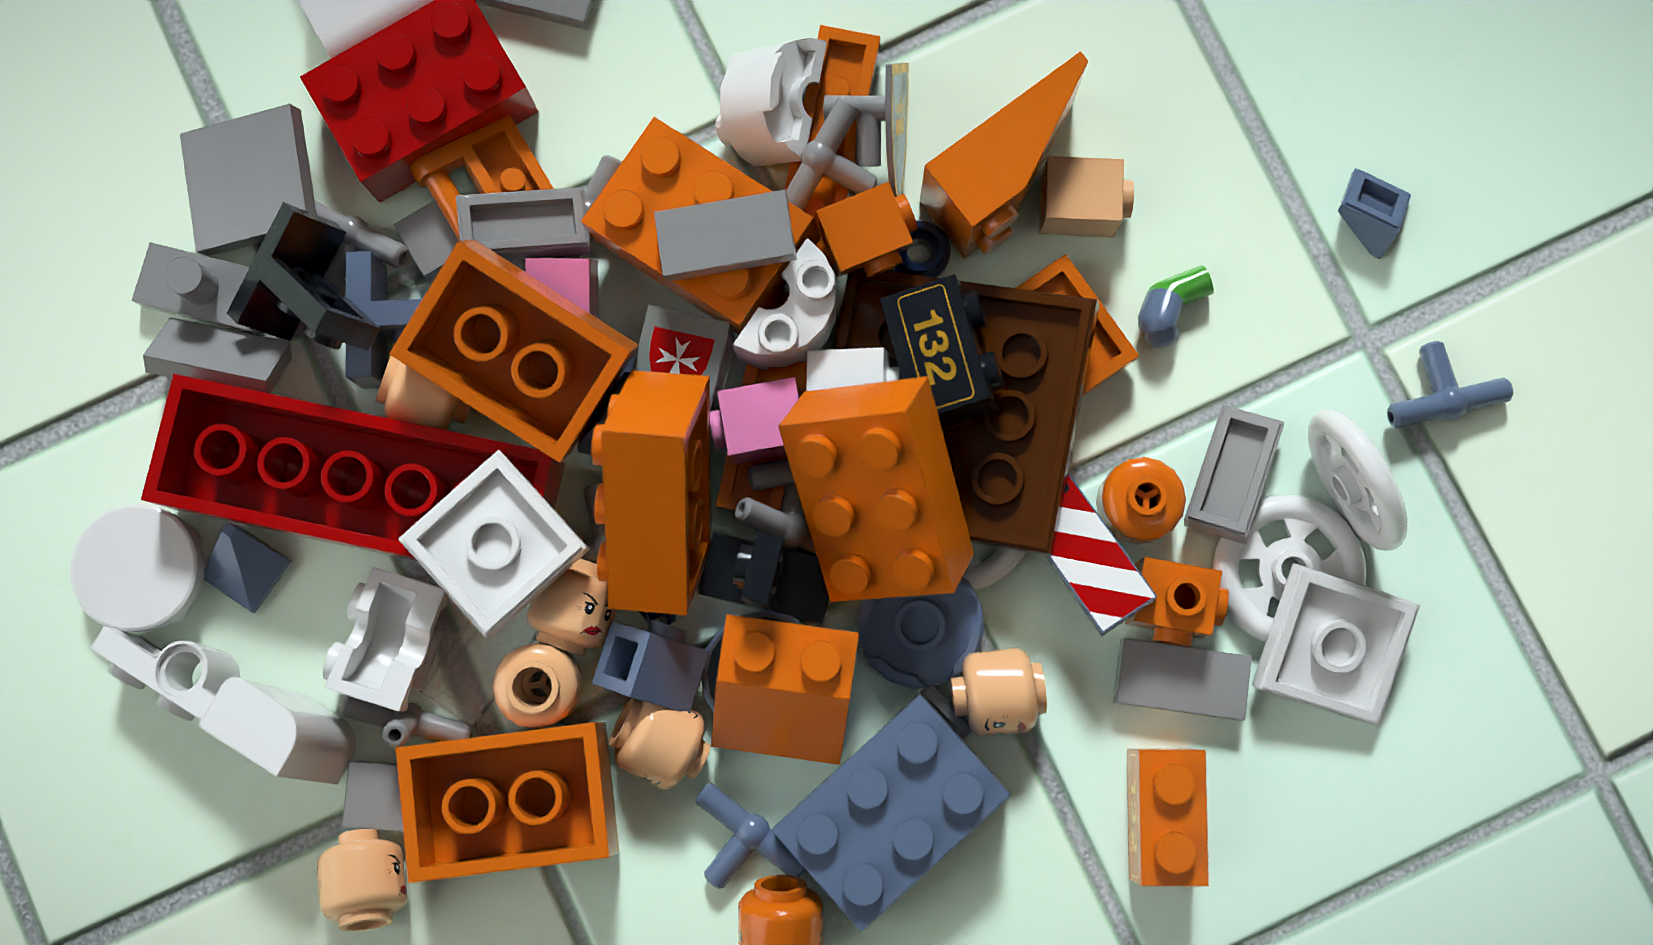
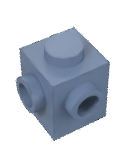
(651, 665)

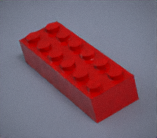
(314, 465)

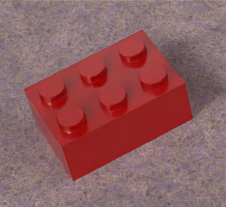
(416, 91)

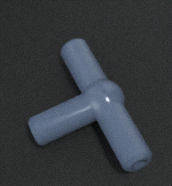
(1448, 398)
(750, 834)

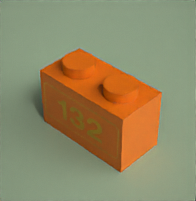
(1167, 817)

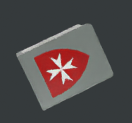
(686, 345)

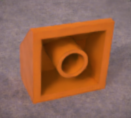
(783, 689)

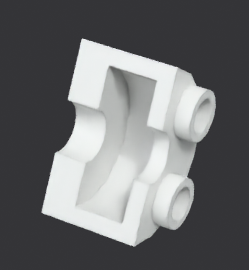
(763, 100)
(801, 323)
(390, 640)

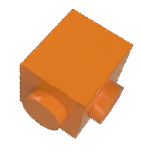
(866, 231)
(1186, 601)

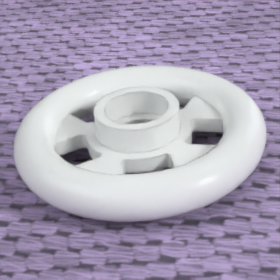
(1357, 479)
(1300, 518)

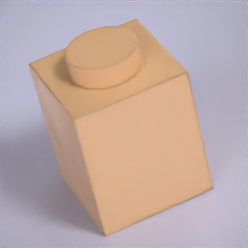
(1084, 196)

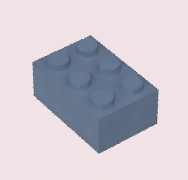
(891, 812)

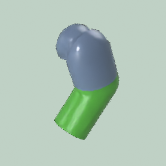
(1165, 301)

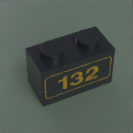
(938, 338)

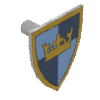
(874, 109)

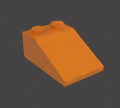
(986, 175)

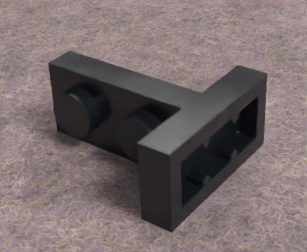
(290, 285)
(765, 576)

